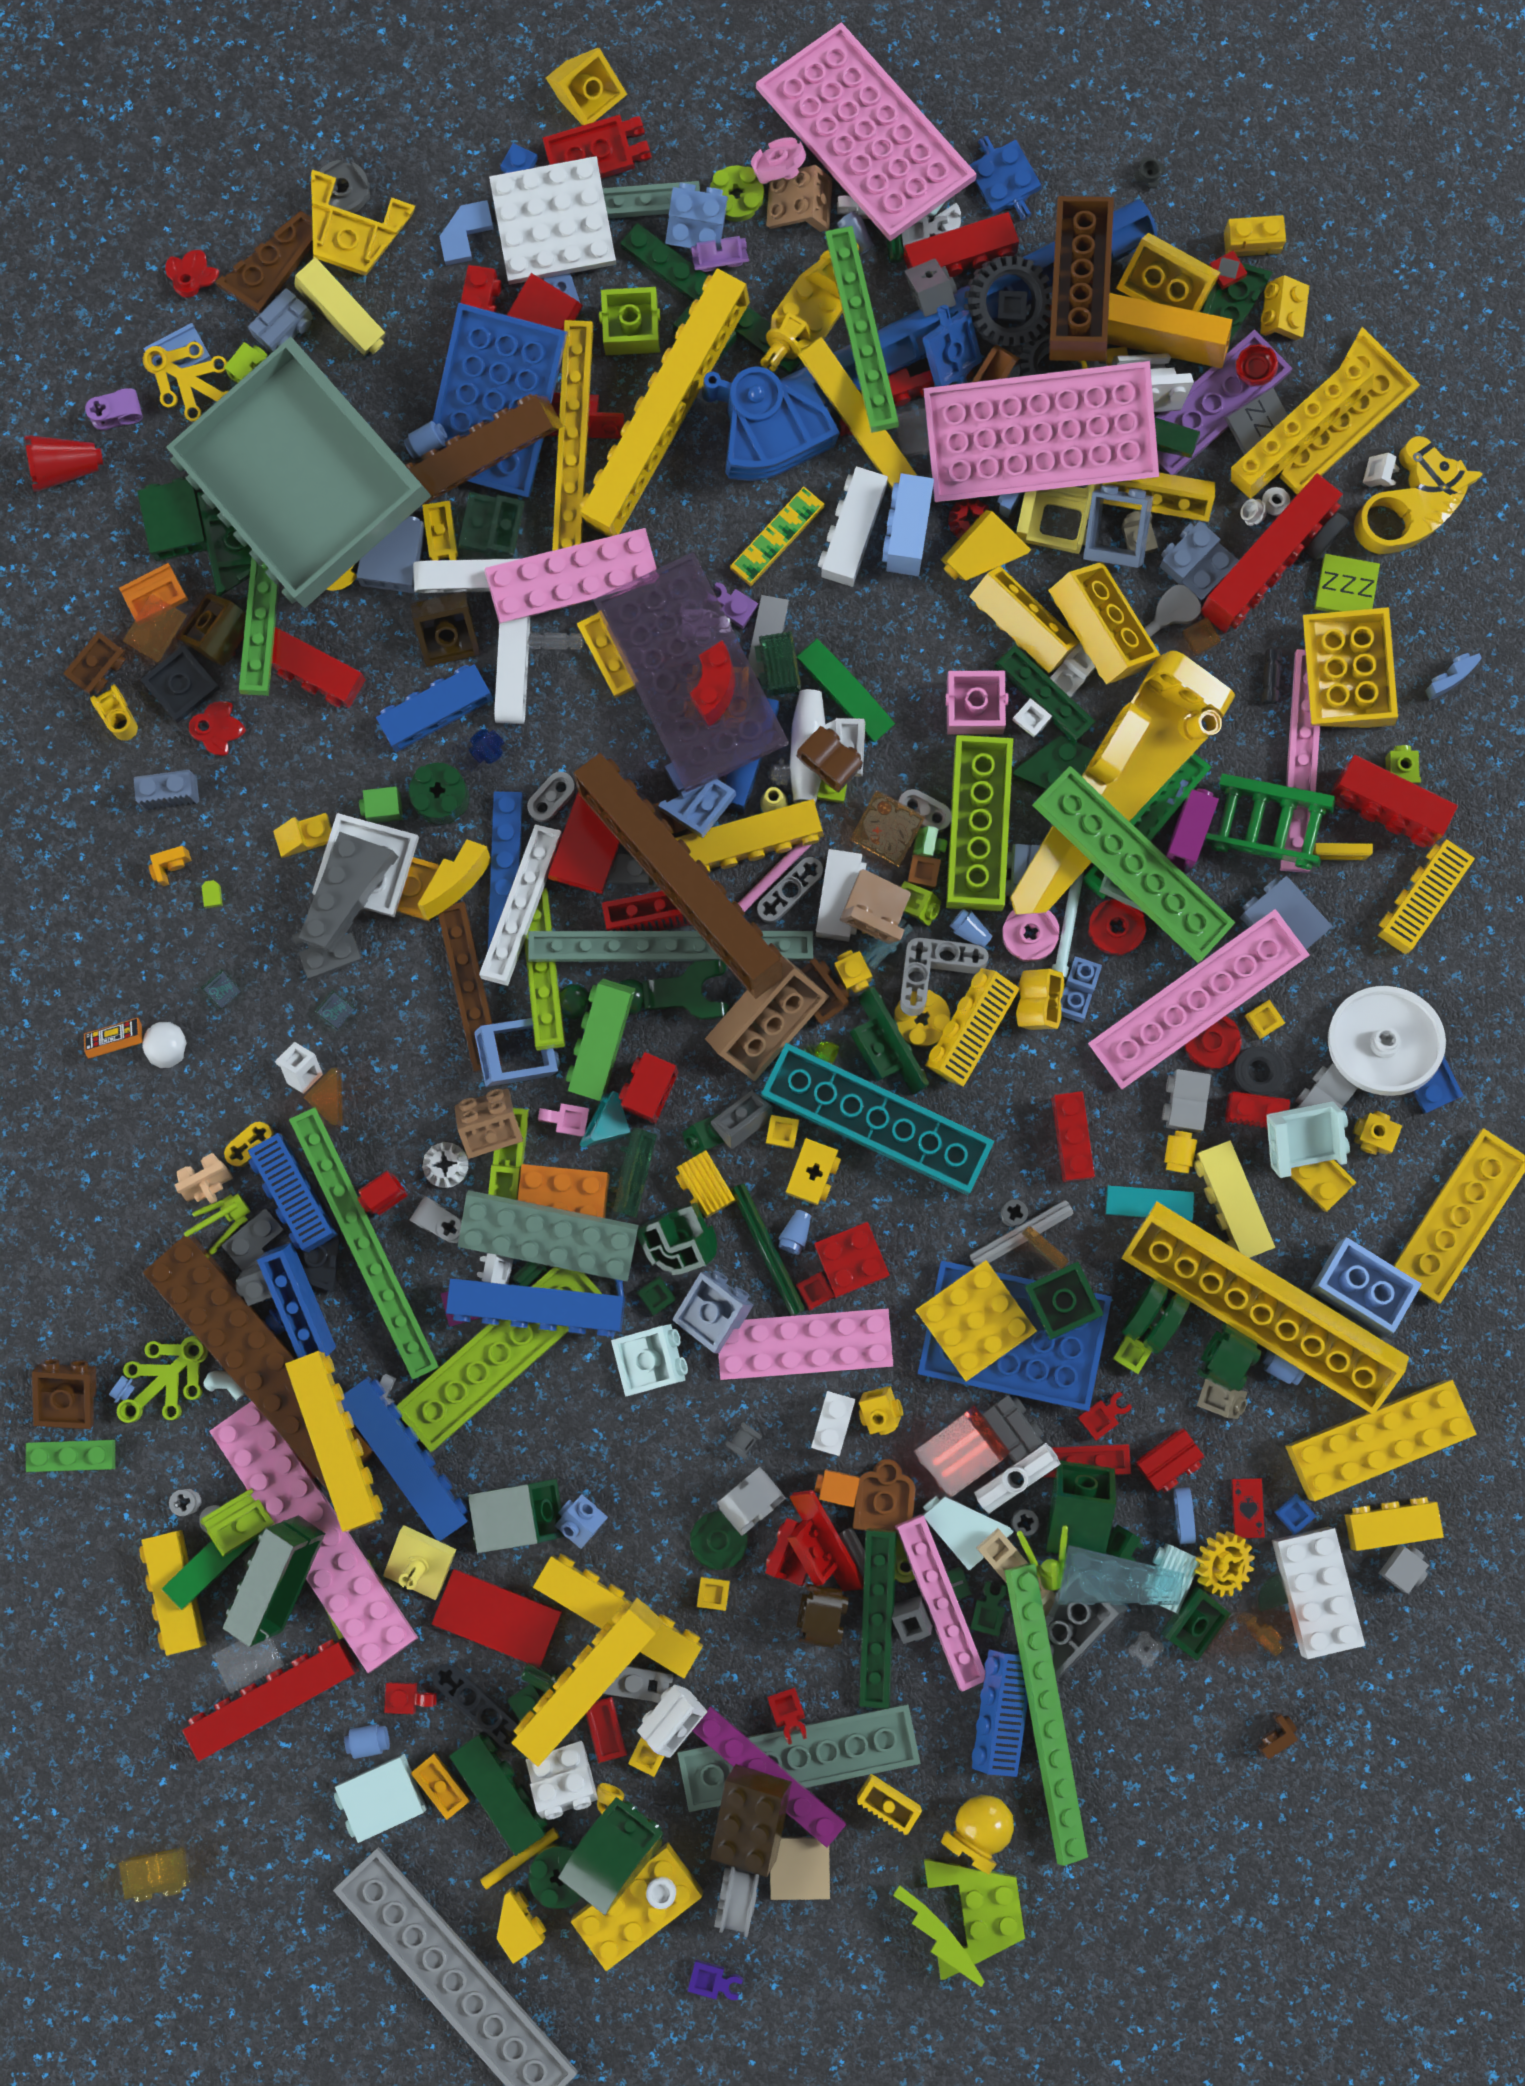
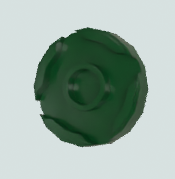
(717, 1542)

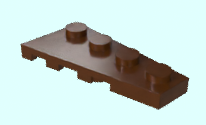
(269, 267)

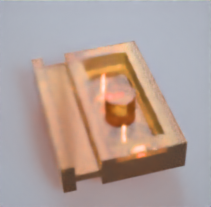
(154, 627)
(1263, 1634)

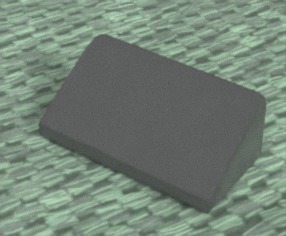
(742, 1119)

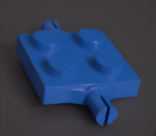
(1005, 177)
(952, 348)

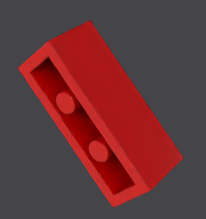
(1072, 1137)

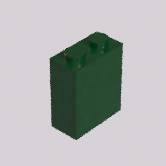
(172, 519)

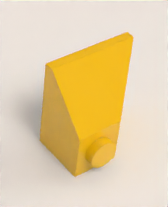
(587, 86)

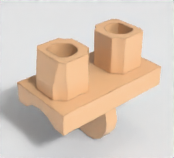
(205, 1182)

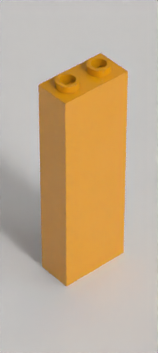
(1168, 330)

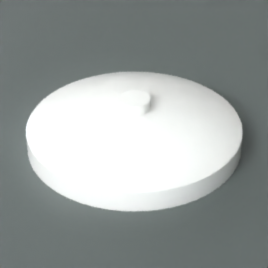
(1386, 1040)

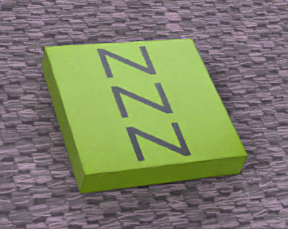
(1346, 584)

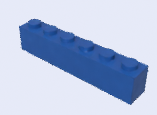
(535, 1305)
(404, 1459)

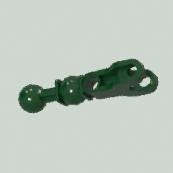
(657, 994)

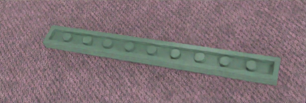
(648, 946)

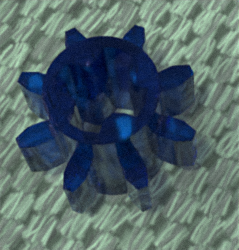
(486, 746)

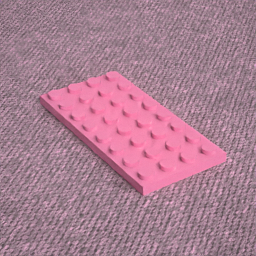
(866, 131)
(1042, 431)

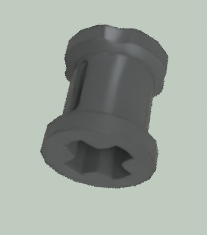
(1023, 1211)
(743, 1440)
(1033, 1526)

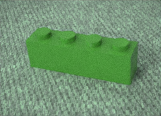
(601, 1039)

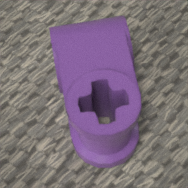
(117, 409)

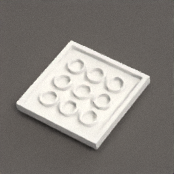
(552, 220)

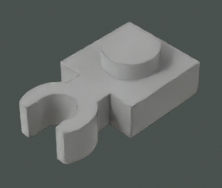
(923, 229)

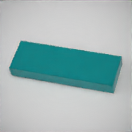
(1140, 1201)

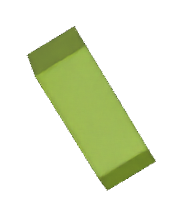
(211, 894)

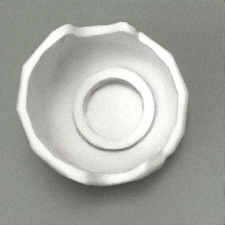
(164, 1044)

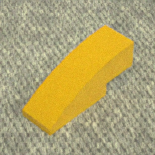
(454, 879)

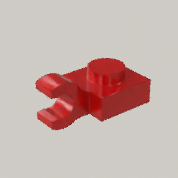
(403, 1698)

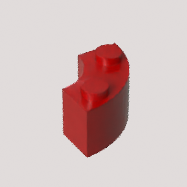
(716, 684)

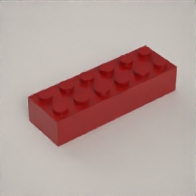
(1272, 554)

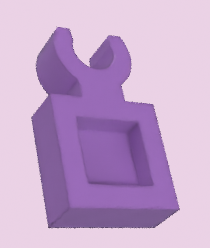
(736, 606)

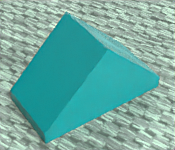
(607, 1122)

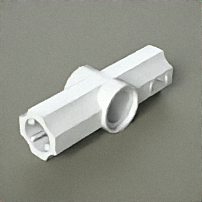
(1031, 1467)

